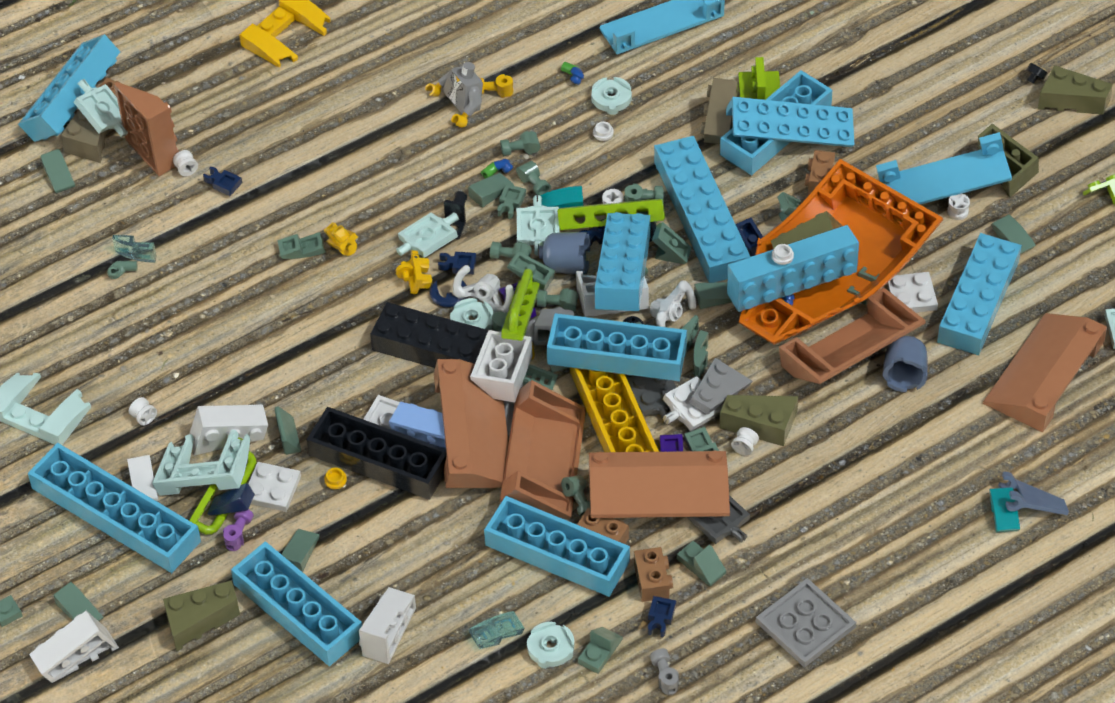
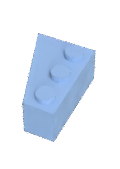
(419, 423)

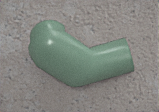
(120, 267)

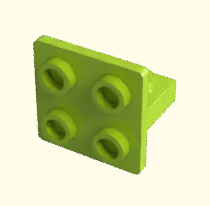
(758, 82)

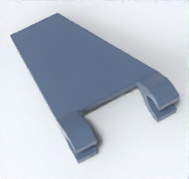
(1031, 497)

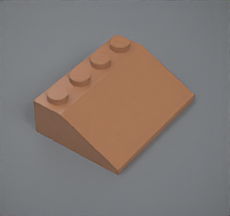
(148, 127)

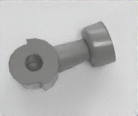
(668, 676)

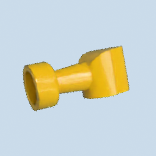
(502, 84)

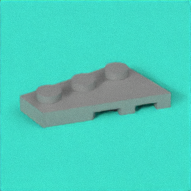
(716, 385)

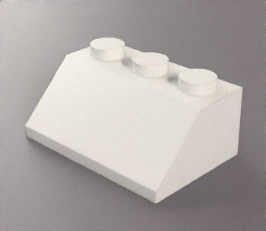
(502, 366)

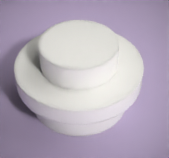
(603, 131)
(782, 254)

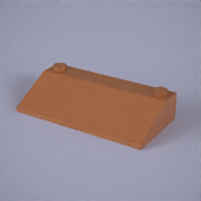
(885, 323)
(1045, 368)
(472, 428)
(543, 449)
(658, 484)

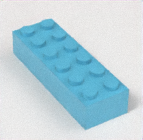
(56, 102)
(753, 153)
(622, 262)
(814, 263)
(979, 294)
(617, 347)
(557, 546)
(297, 603)

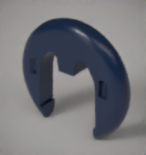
(449, 301)

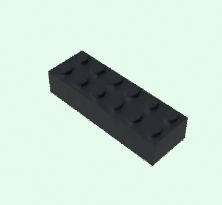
(424, 336)
(377, 452)

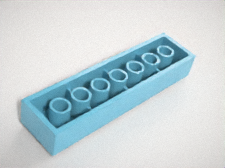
(700, 206)
(114, 507)

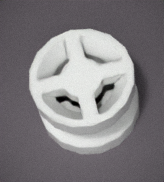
(185, 163)
(612, 196)
(958, 207)
(142, 411)
(745, 441)

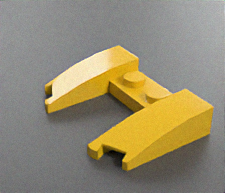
(262, 39)

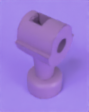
(233, 533)

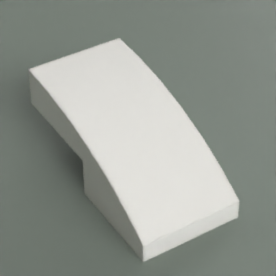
(142, 475)

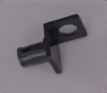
(458, 207)

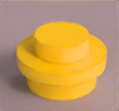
(335, 478)

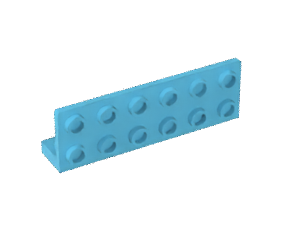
(660, 22)
(791, 121)
(950, 175)

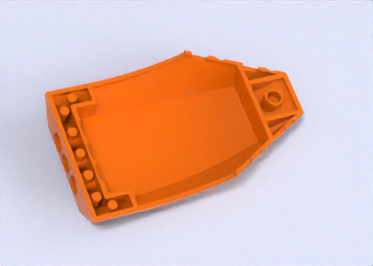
(888, 235)

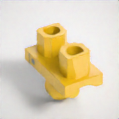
(341, 239)
(412, 272)

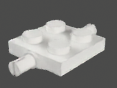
(682, 410)

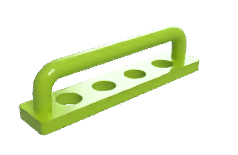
(567, 214)
(515, 325)
(217, 523)

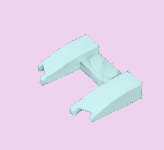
(50, 428)
(178, 473)

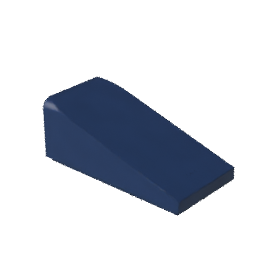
(749, 234)
(232, 501)

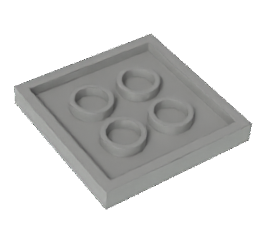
(805, 622)

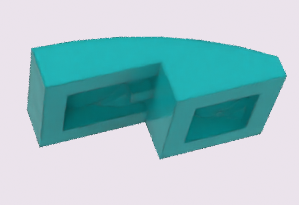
(563, 197)
(1004, 519)

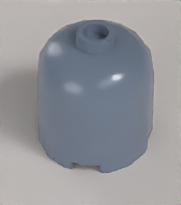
(566, 252)
(906, 364)

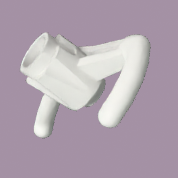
(485, 290)
(670, 308)

